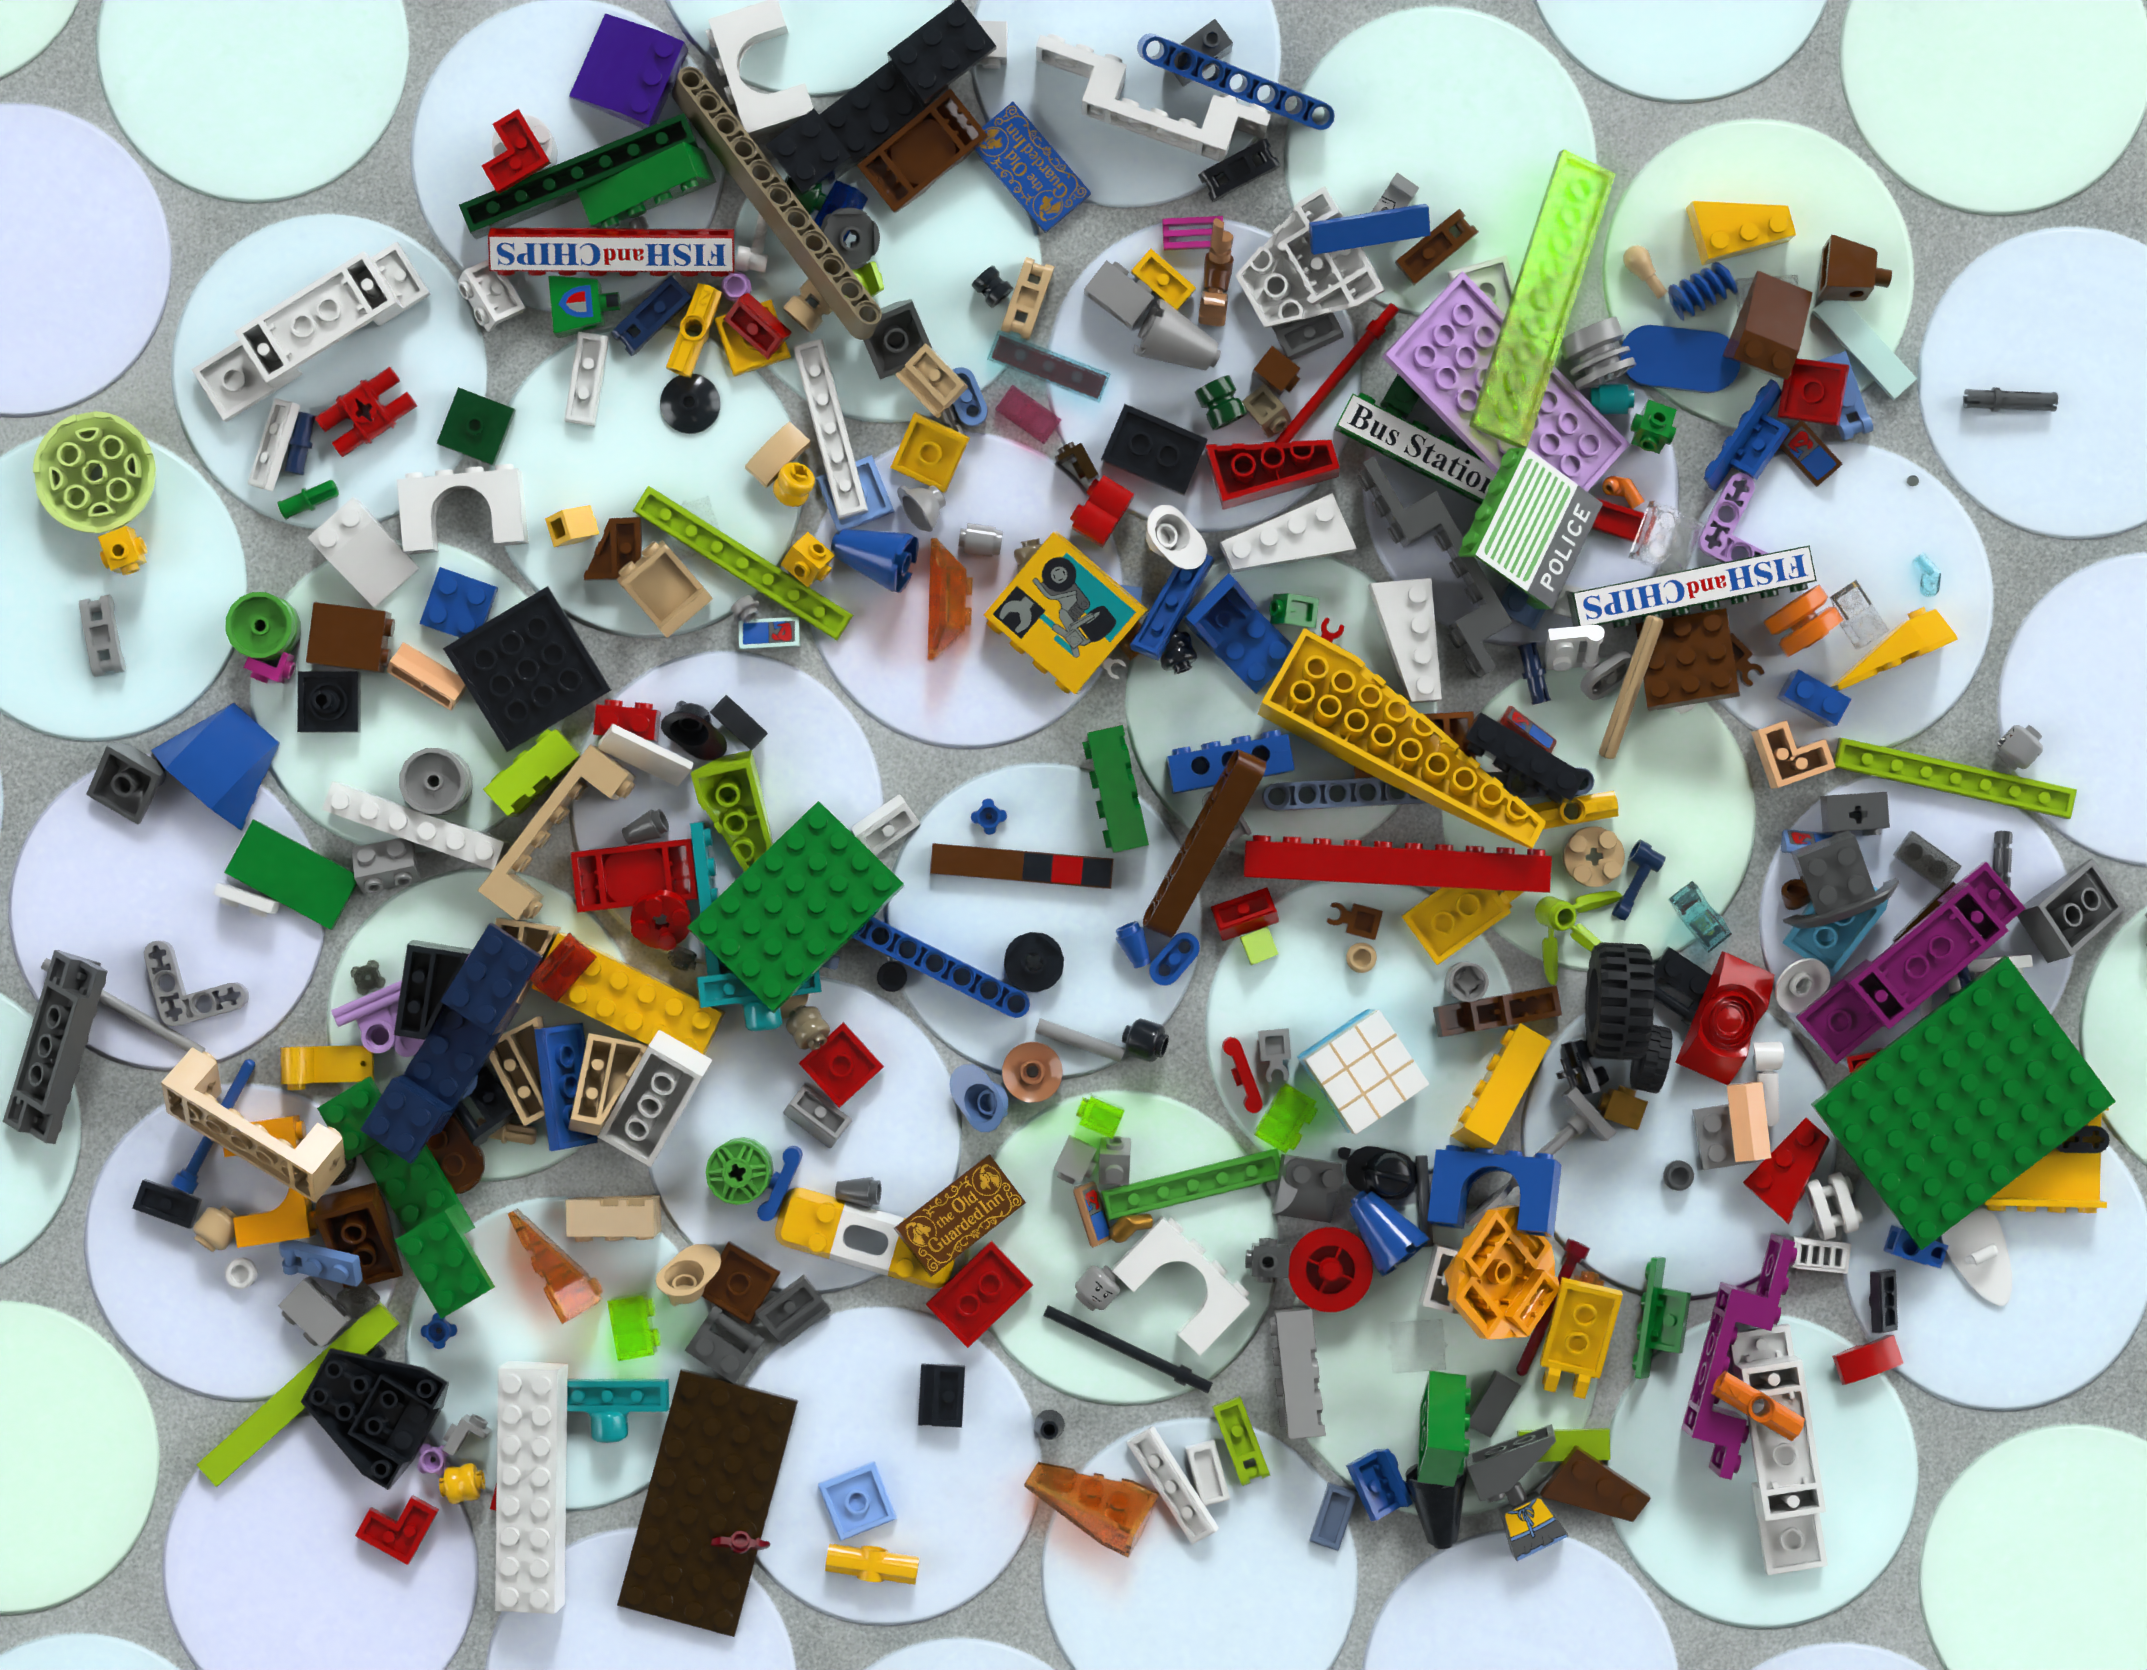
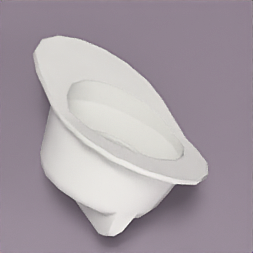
(1175, 538)

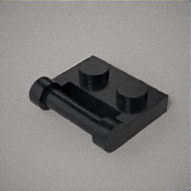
(1684, 977)
(491, 1103)

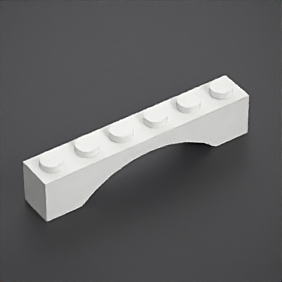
(414, 825)

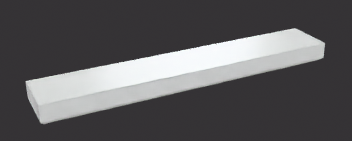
(830, 429)

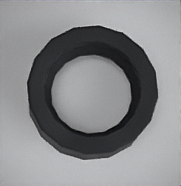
(738, 722)

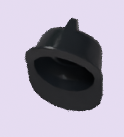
(693, 731)
(1381, 1171)

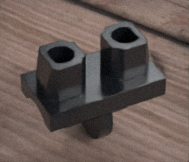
(1579, 1068)

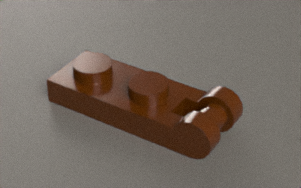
(1436, 248)

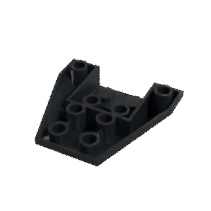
(375, 1410)

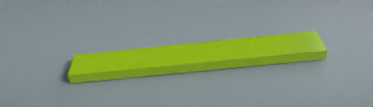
(742, 563)
(1954, 778)
(287, 1401)

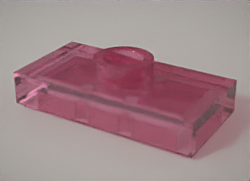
(1028, 414)

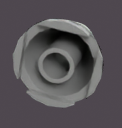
(1175, 339)

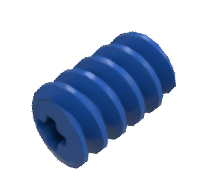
(1700, 289)

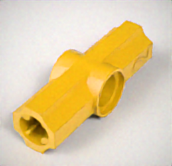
(688, 348)
(1590, 808)
(872, 1564)

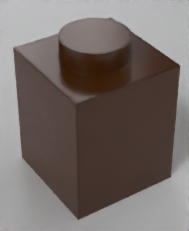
(1277, 371)

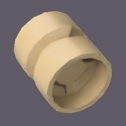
(803, 312)

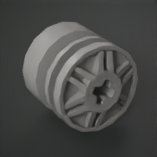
(1597, 353)

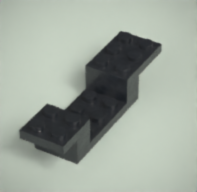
(883, 103)

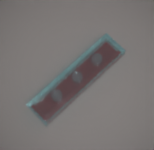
(1048, 366)

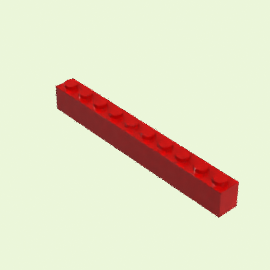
(1398, 865)

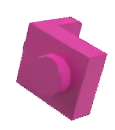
(263, 671)

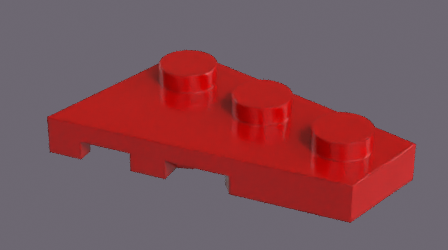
(1783, 1177)

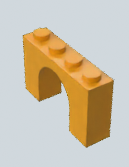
(295, 1215)

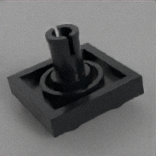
(329, 702)

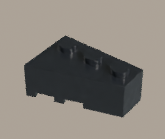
(425, 980)

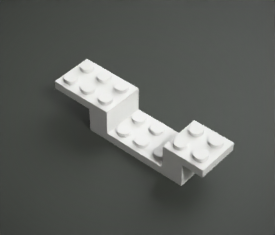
(1104, 88)
(308, 324)
(1787, 1471)

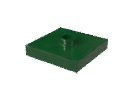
(476, 426)

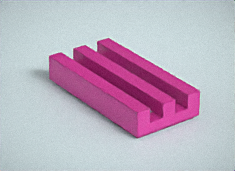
(1188, 221)

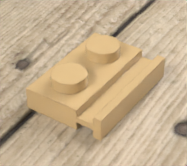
(931, 380)

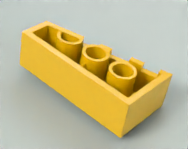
(1501, 1088)

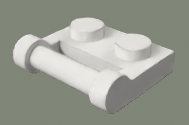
(1563, 648)

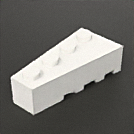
(1299, 535)

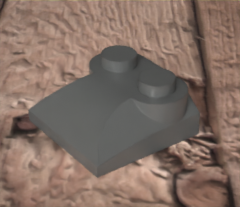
(896, 338)
(126, 781)
(1307, 1188)

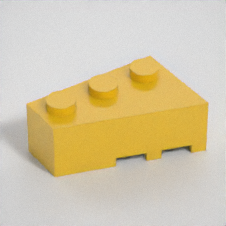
(1737, 228)

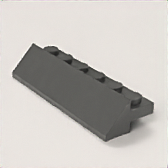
(55, 1046)

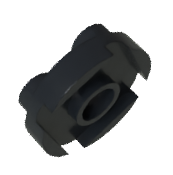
(1035, 979)

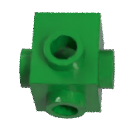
(1653, 427)

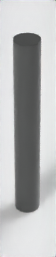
(1424, 1196)

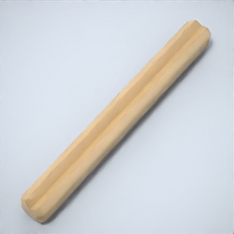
(1630, 687)

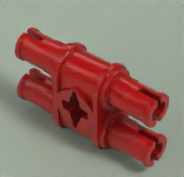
(382, 416)

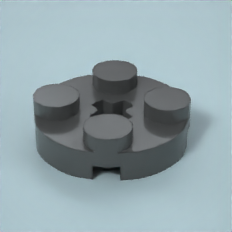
(859, 224)

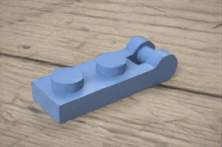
(1852, 403)
(320, 1262)

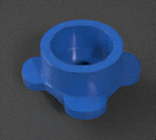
(988, 808)
(438, 1340)

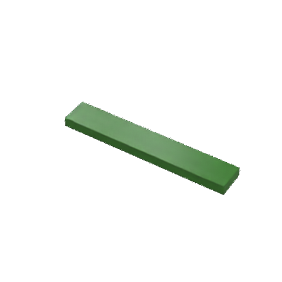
(1191, 1184)

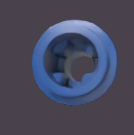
(1134, 944)

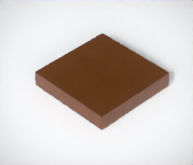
(740, 1283)

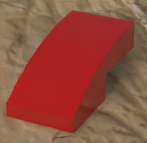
(1868, 1359)

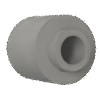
(980, 540)

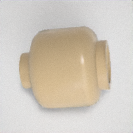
(215, 1228)

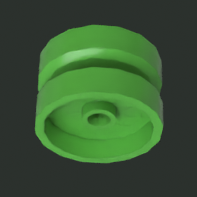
(247, 616)

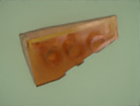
(568, 1284)
(1102, 1508)

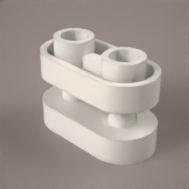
(1847, 1214)

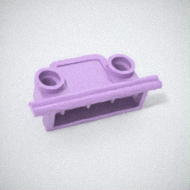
(377, 1020)

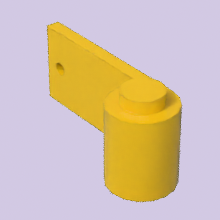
(324, 1065)

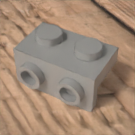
(385, 865)

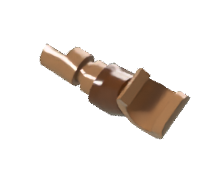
(1217, 276)

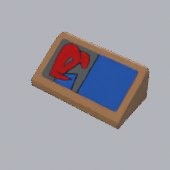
(1092, 1213)

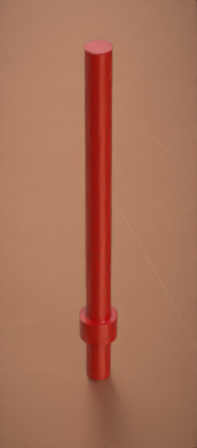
(1374, 330)

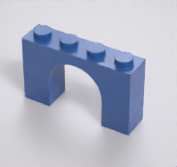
(1458, 1171)

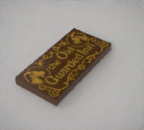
(959, 1215)

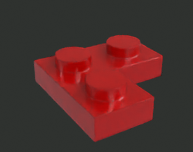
(523, 153)
(398, 1537)

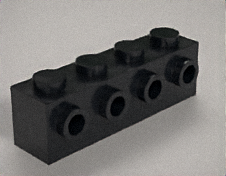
(1523, 758)

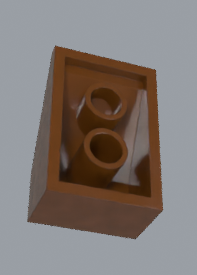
(1770, 326)
(360, 1225)

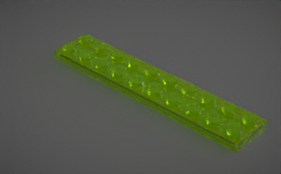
(1542, 299)

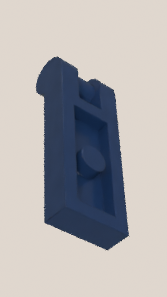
(652, 315)

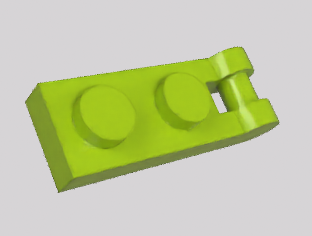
(1240, 1439)

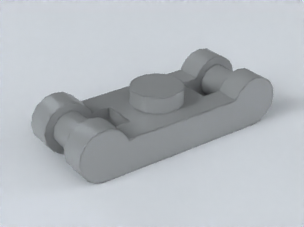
(101, 635)

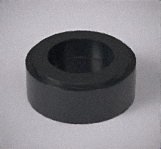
(892, 976)

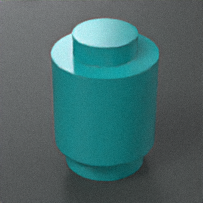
(1612, 399)

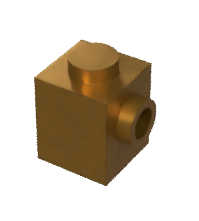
(1622, 1107)

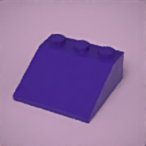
(629, 71)

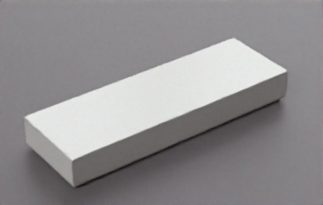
(586, 379)
(273, 444)
(645, 755)

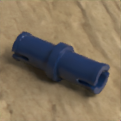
(300, 443)
(1534, 673)

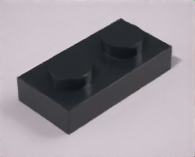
(167, 1203)

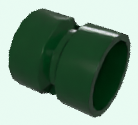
(1220, 400)

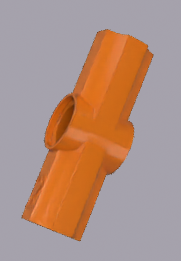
(1773, 1414)

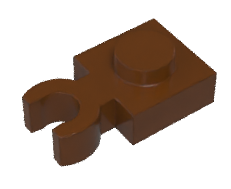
(1741, 657)
(1360, 920)

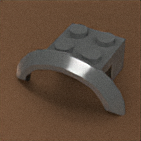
(1836, 881)

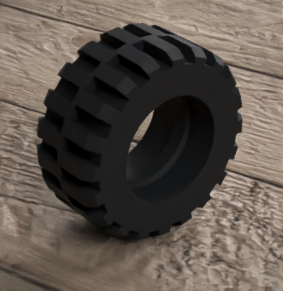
(1619, 1001)

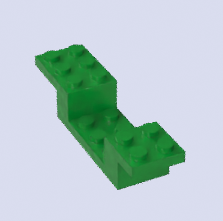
(421, 1202)

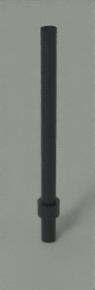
(1180, 1374)

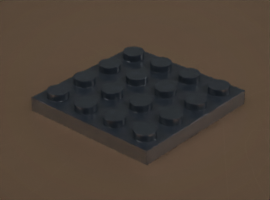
(527, 669)

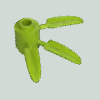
(1560, 916)

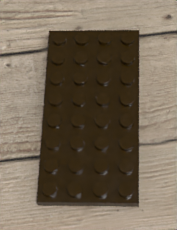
(706, 1484)

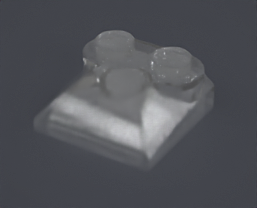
(1666, 538)

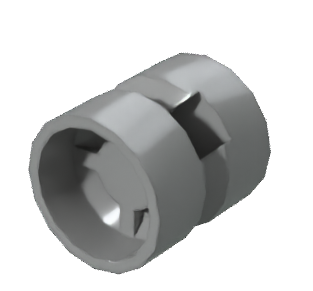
(1466, 981)

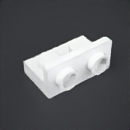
(489, 295)

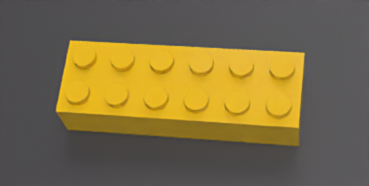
(639, 1003)

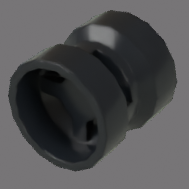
(992, 286)

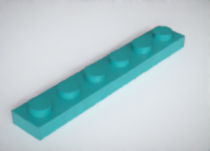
(705, 869)

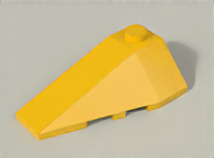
(1908, 640)

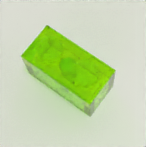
(1100, 1115)
(1285, 1118)
(633, 1326)

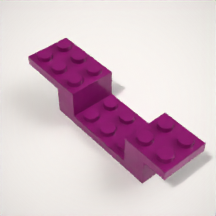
(1913, 967)
(1733, 1305)

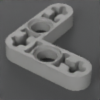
(188, 1002)

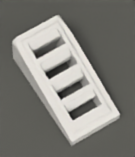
(1819, 1266)

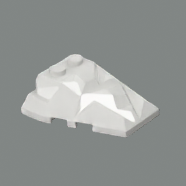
(1292, 283)

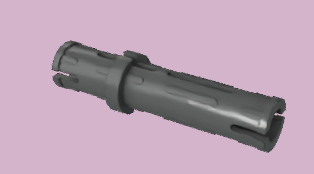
(2019, 400)

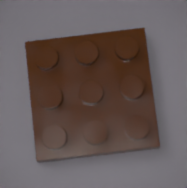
(1691, 661)

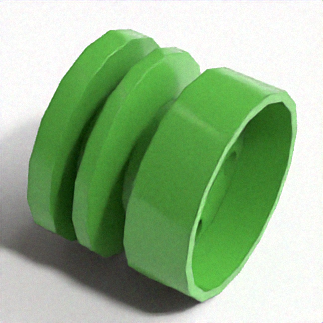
(746, 1154)

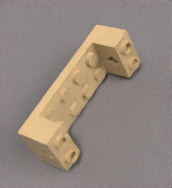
(503, 884)
(191, 1097)

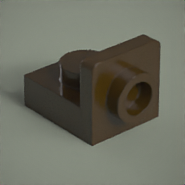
(1083, 465)

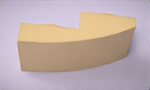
(776, 452)

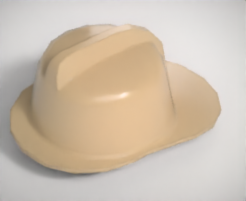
(688, 1273)

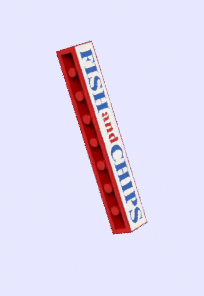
(611, 251)

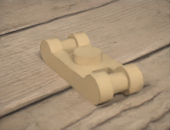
(1027, 298)

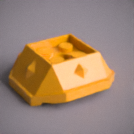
(1502, 1277)

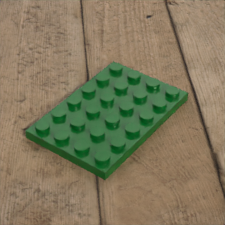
(795, 906)

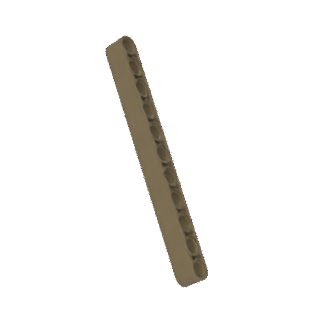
(747, 165)

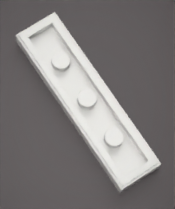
(1172, 1485)

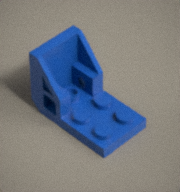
(1239, 634)

